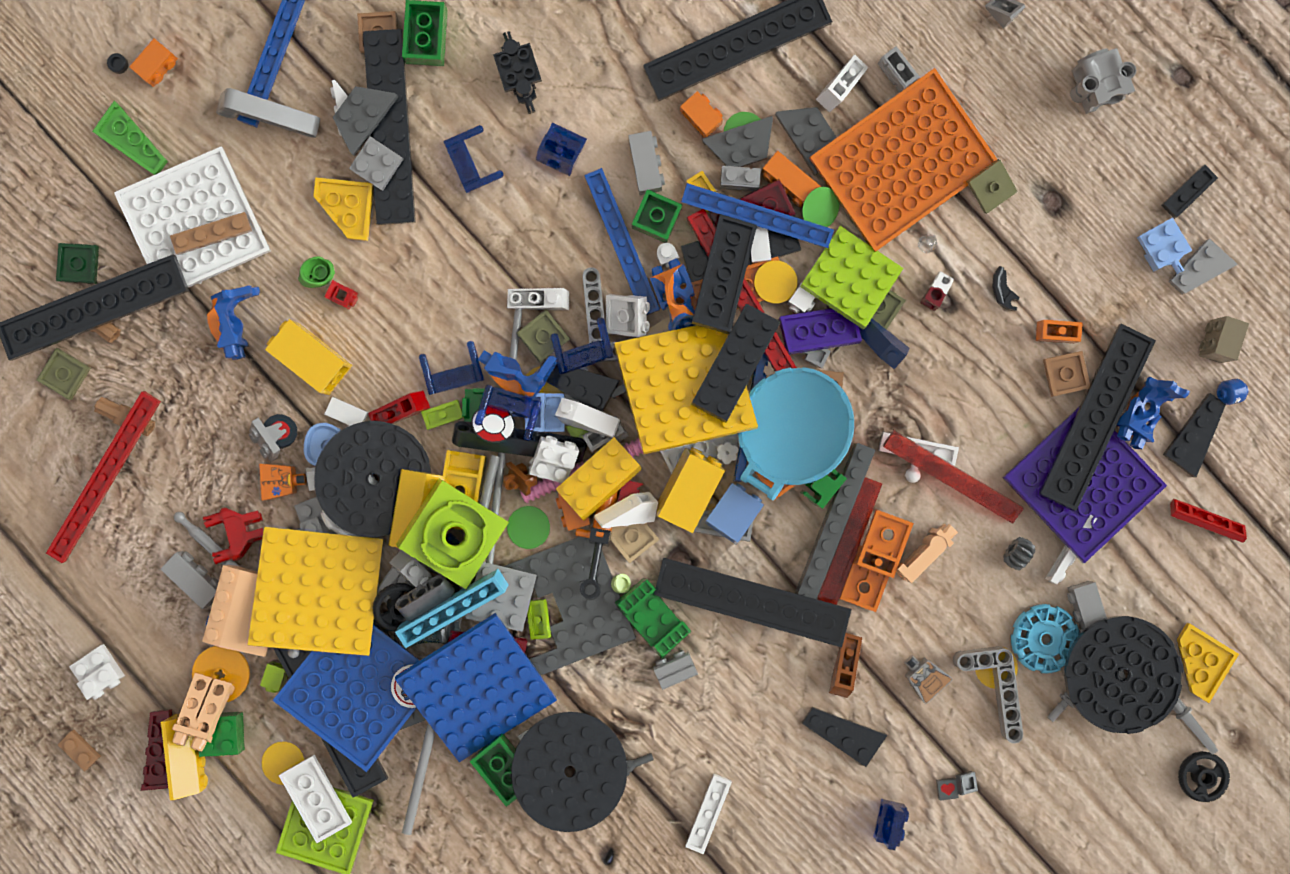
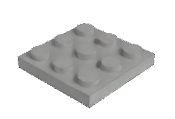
(512, 604)

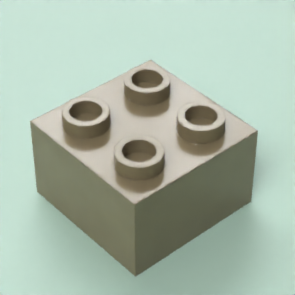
(1223, 339)

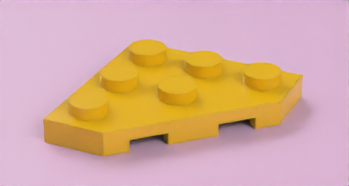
(347, 205)
(1204, 661)

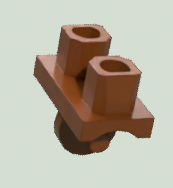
(518, 478)

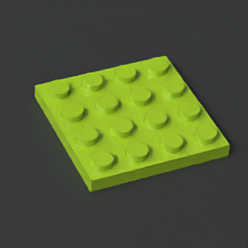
(851, 277)
(334, 852)

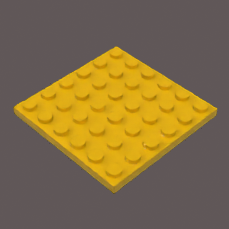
(663, 379)
(315, 592)

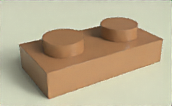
(79, 750)

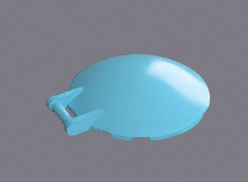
(800, 430)

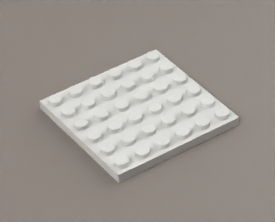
(187, 198)

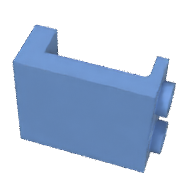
(734, 513)

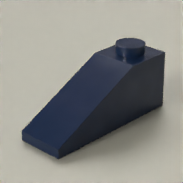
(884, 343)

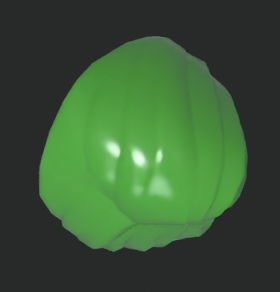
(316, 272)

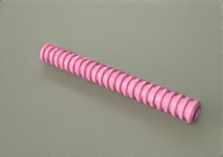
(547, 486)

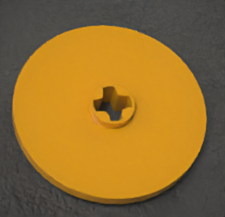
(230, 661)

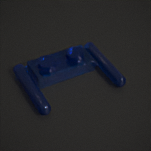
(463, 161)
(583, 355)
(454, 377)
(510, 403)

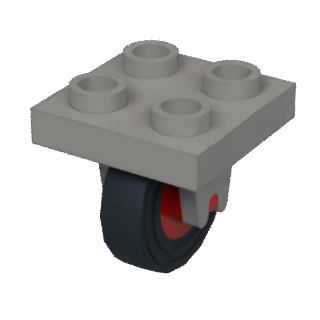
(276, 433)

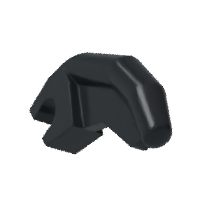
(1001, 290)

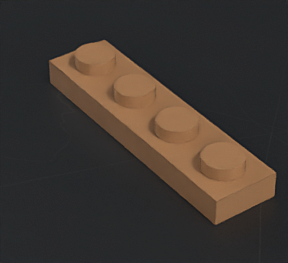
(210, 233)

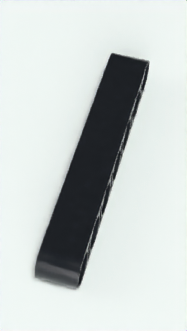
(465, 437)

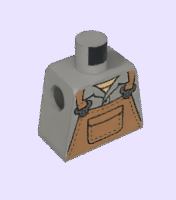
(926, 678)

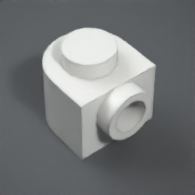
(666, 253)

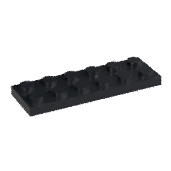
(696, 257)
(724, 274)
(735, 363)

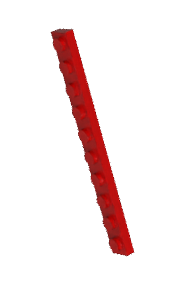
(704, 231)
(103, 476)

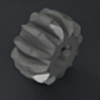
(1019, 553)

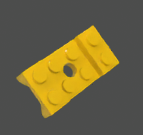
(464, 470)

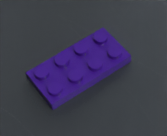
(817, 331)

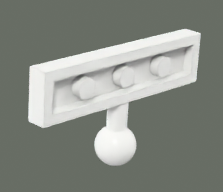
(946, 452)

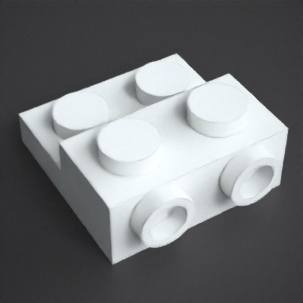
(627, 315)
(554, 459)
(97, 672)

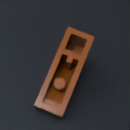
(846, 666)

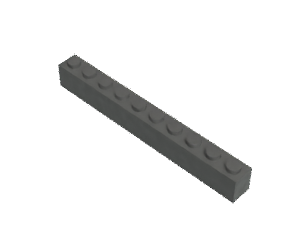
(835, 521)

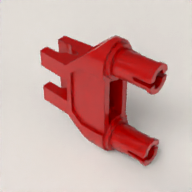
(237, 531)

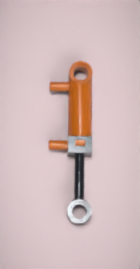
(599, 537)

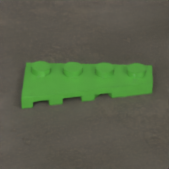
(127, 137)

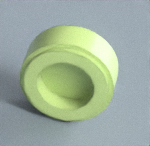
(621, 583)

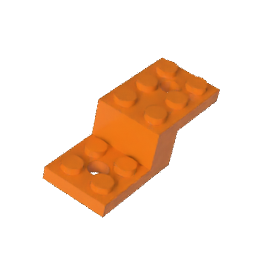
(876, 560)

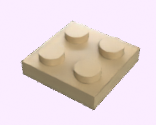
(633, 539)

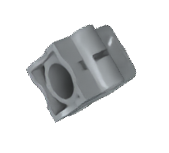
(1102, 79)

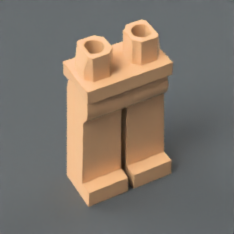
(923, 556)
(201, 711)

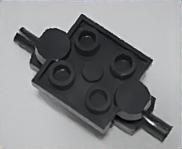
(518, 70)

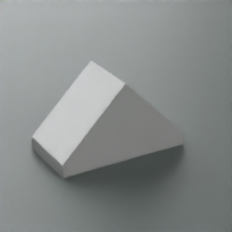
(1004, 10)

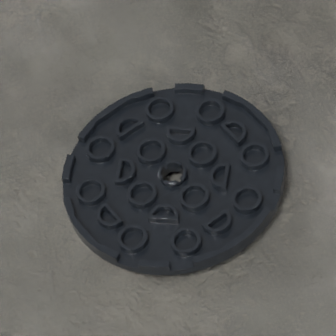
(344, 472)
(1151, 682)
(540, 779)

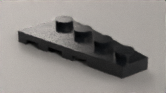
(584, 386)
(1195, 437)
(851, 738)

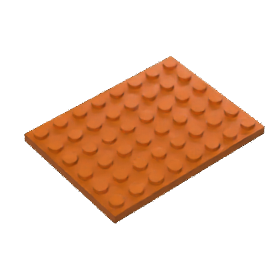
(903, 160)

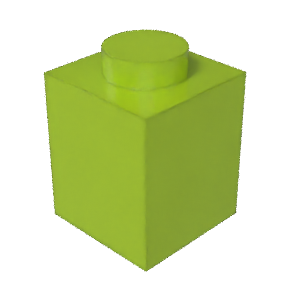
(274, 677)

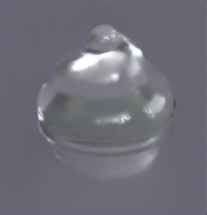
(927, 243)

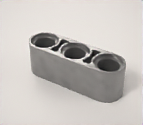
(424, 597)

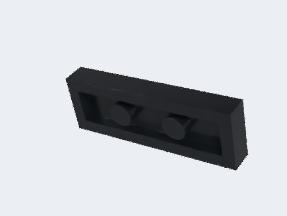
(1189, 191)

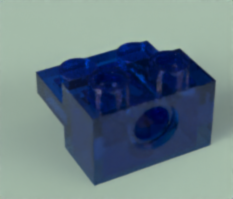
(560, 149)
(894, 833)

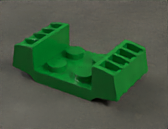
(652, 618)

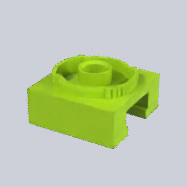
(427, 531)

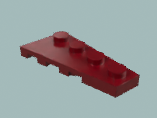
(769, 196)
(155, 769)

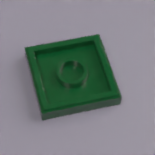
(77, 263)

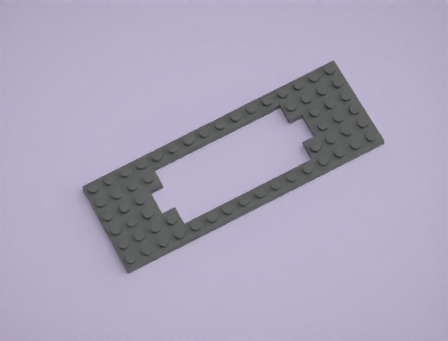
(586, 624)

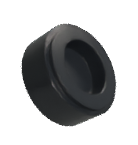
(117, 63)

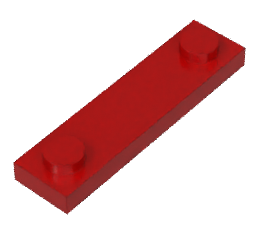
(1208, 520)

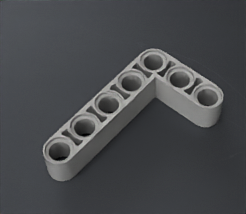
(236, 102)
(597, 305)
(1001, 686)

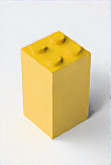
(308, 357)
(689, 489)

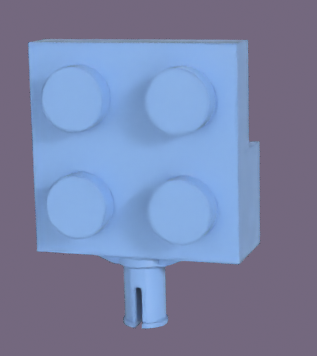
(1164, 246)
(546, 418)

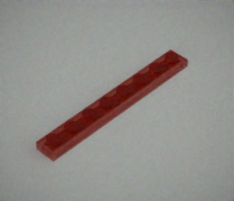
(953, 476)
(849, 542)

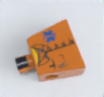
(279, 480)

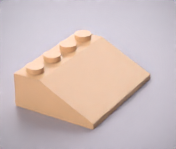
(232, 611)

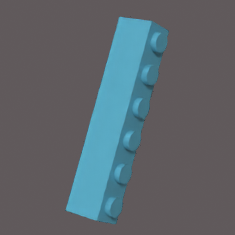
(453, 608)

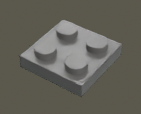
(376, 163)

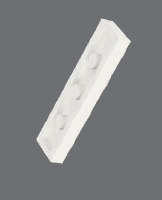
(1065, 559)
(708, 813)

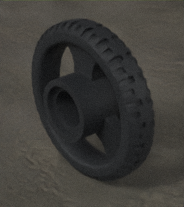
(393, 592)
(1220, 770)

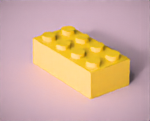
(599, 478)

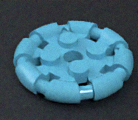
(1034, 635)

